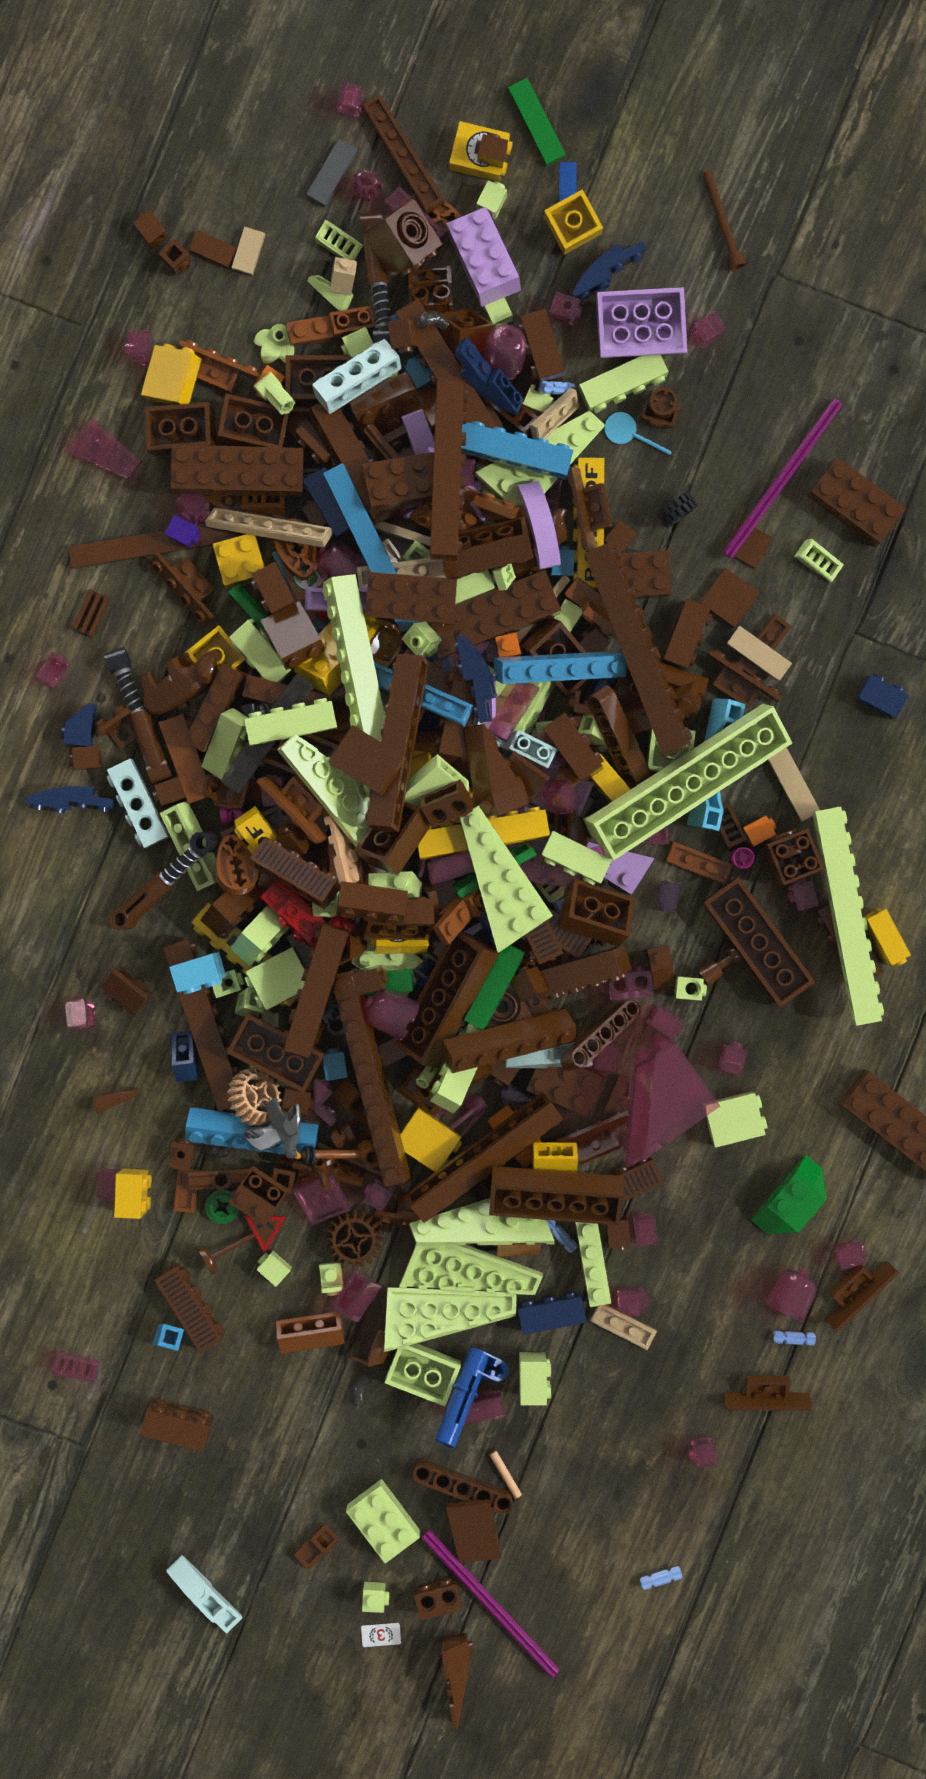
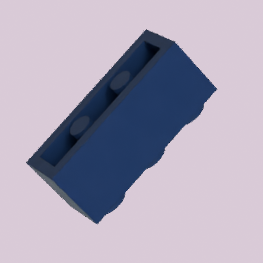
(327, 503)
(551, 1313)

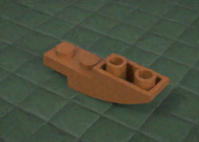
(330, 327)
(457, 915)

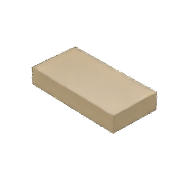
(248, 251)

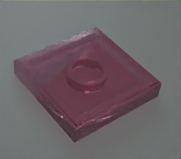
(321, 1204)

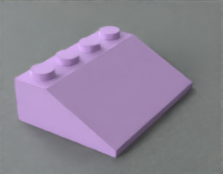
(641, 322)

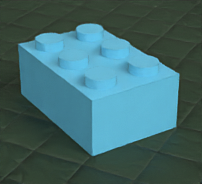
(196, 972)

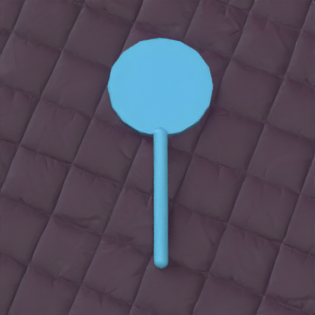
(621, 429)

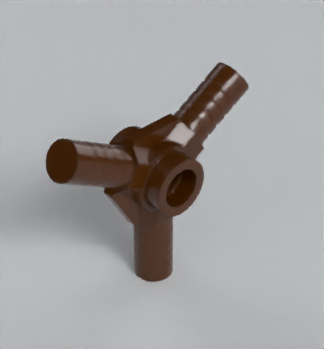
(319, 1169)

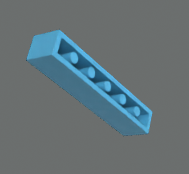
(517, 450)
(559, 667)
(227, 1130)

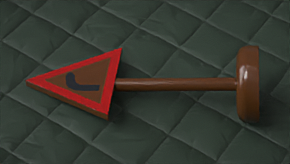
(263, 1235)

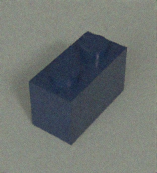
(882, 696)

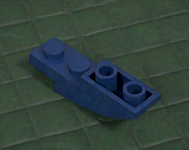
(599, 273)
(489, 383)
(475, 668)
(63, 797)

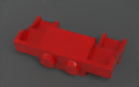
(297, 914)

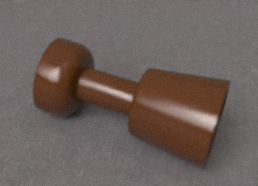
(713, 971)

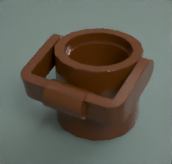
(661, 407)

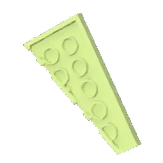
(504, 479)
(335, 790)
(507, 893)
(475, 1225)
(467, 1269)
(433, 1313)

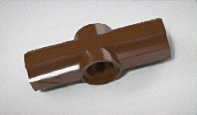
(206, 1178)

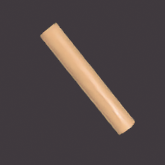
(505, 1474)

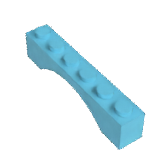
(710, 812)

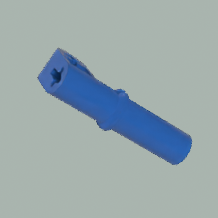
(465, 1391)

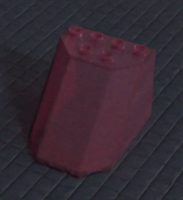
(662, 1099)

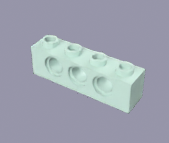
(356, 376)
(116, 777)

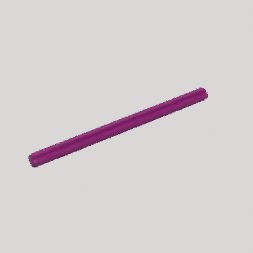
(782, 478)
(490, 1604)

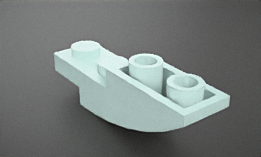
(525, 745)
(540, 1059)
(203, 1595)

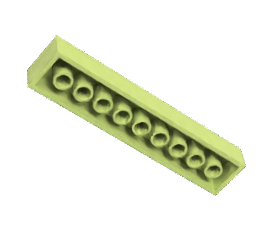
(688, 781)

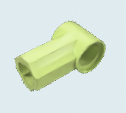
(272, 390)

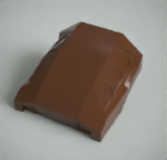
(432, 288)

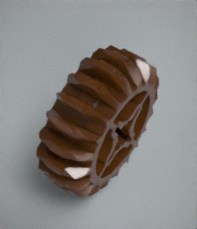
(344, 1242)

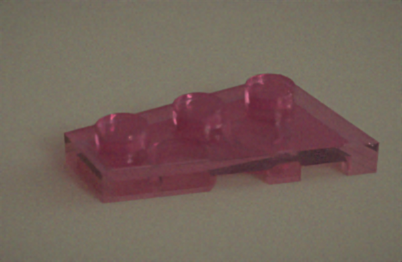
(104, 449)

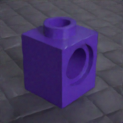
(183, 532)

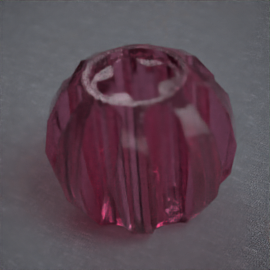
(363, 179)

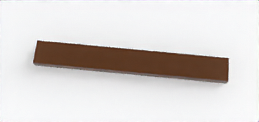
(140, 546)

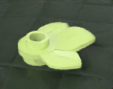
(273, 347)

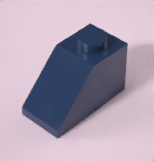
(80, 727)
(184, 1056)

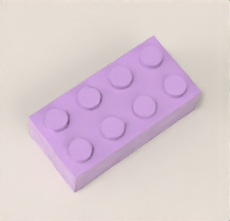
(483, 256)

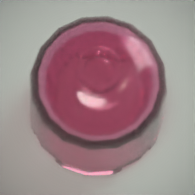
(506, 350)
(338, 560)
(390, 1012)
(792, 1294)

